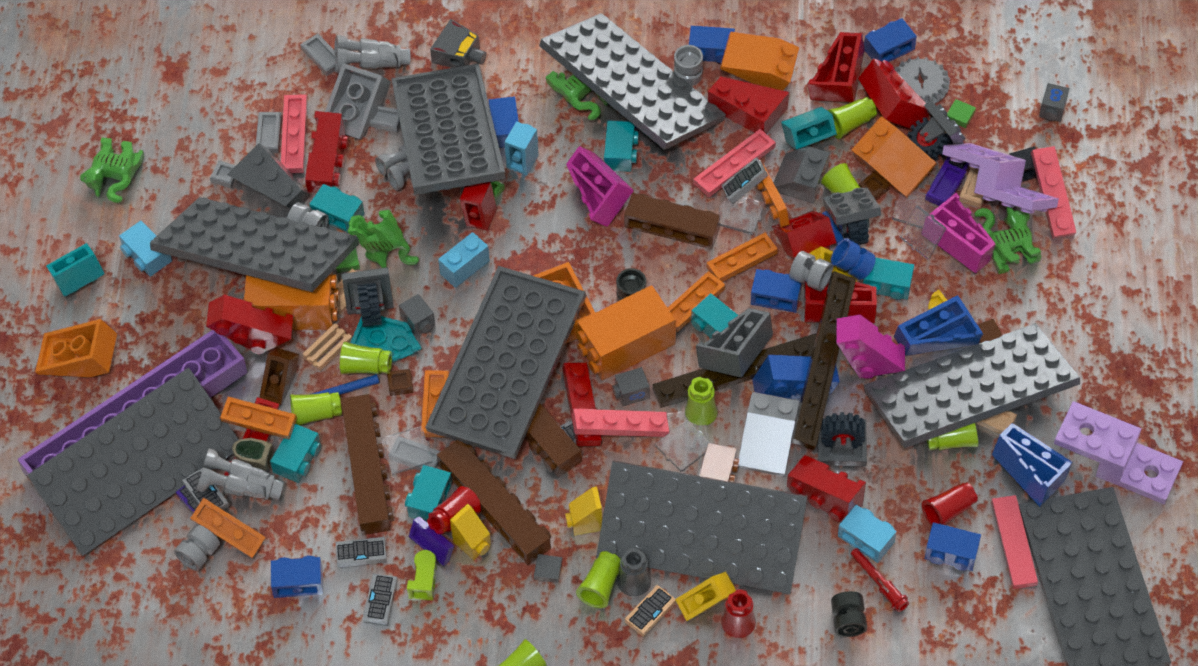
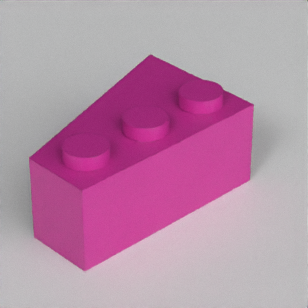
(600, 186)
(963, 237)
(868, 349)

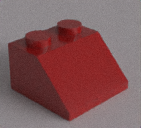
(805, 233)

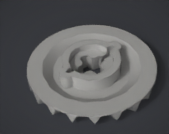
(935, 78)

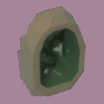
(254, 452)

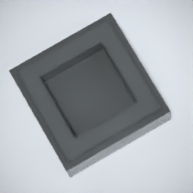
(548, 568)

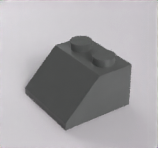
(802, 173)

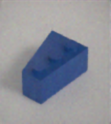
(939, 329)
(785, 376)
(1031, 463)

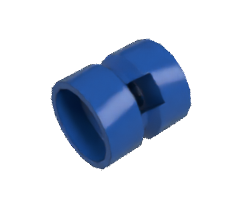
(851, 257)

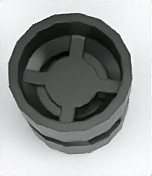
(629, 282)
(848, 614)

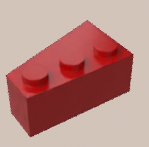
(840, 71)
(892, 94)
(748, 103)
(327, 152)
(862, 302)
(247, 325)
(826, 489)

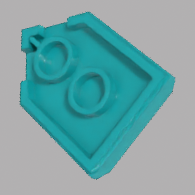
(390, 336)

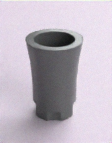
(634, 574)

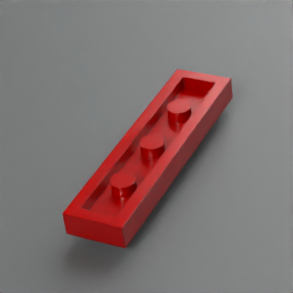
(580, 396)

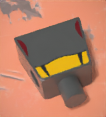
(456, 47)

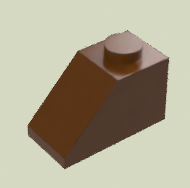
(278, 375)

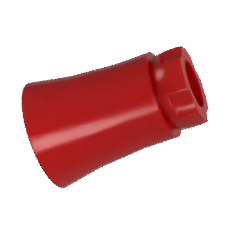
(949, 504)
(440, 516)
(738, 617)

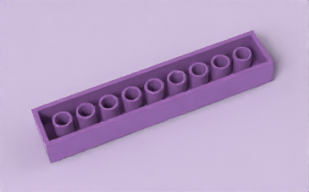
(210, 359)

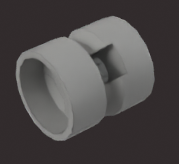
(688, 64)
(304, 213)
(808, 269)
(194, 550)

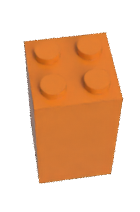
(309, 309)
(626, 333)

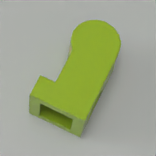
(425, 576)

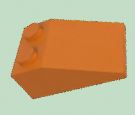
(760, 59)
(893, 157)
(77, 350)

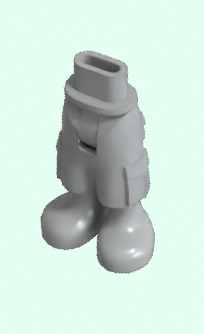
(370, 53)
(388, 166)
(241, 478)

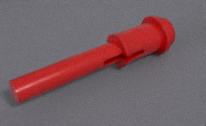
(891, 593)

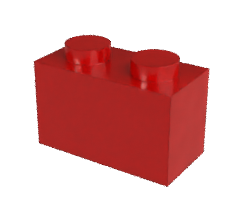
(478, 205)

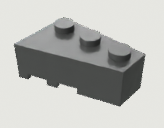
(267, 175)
(737, 345)

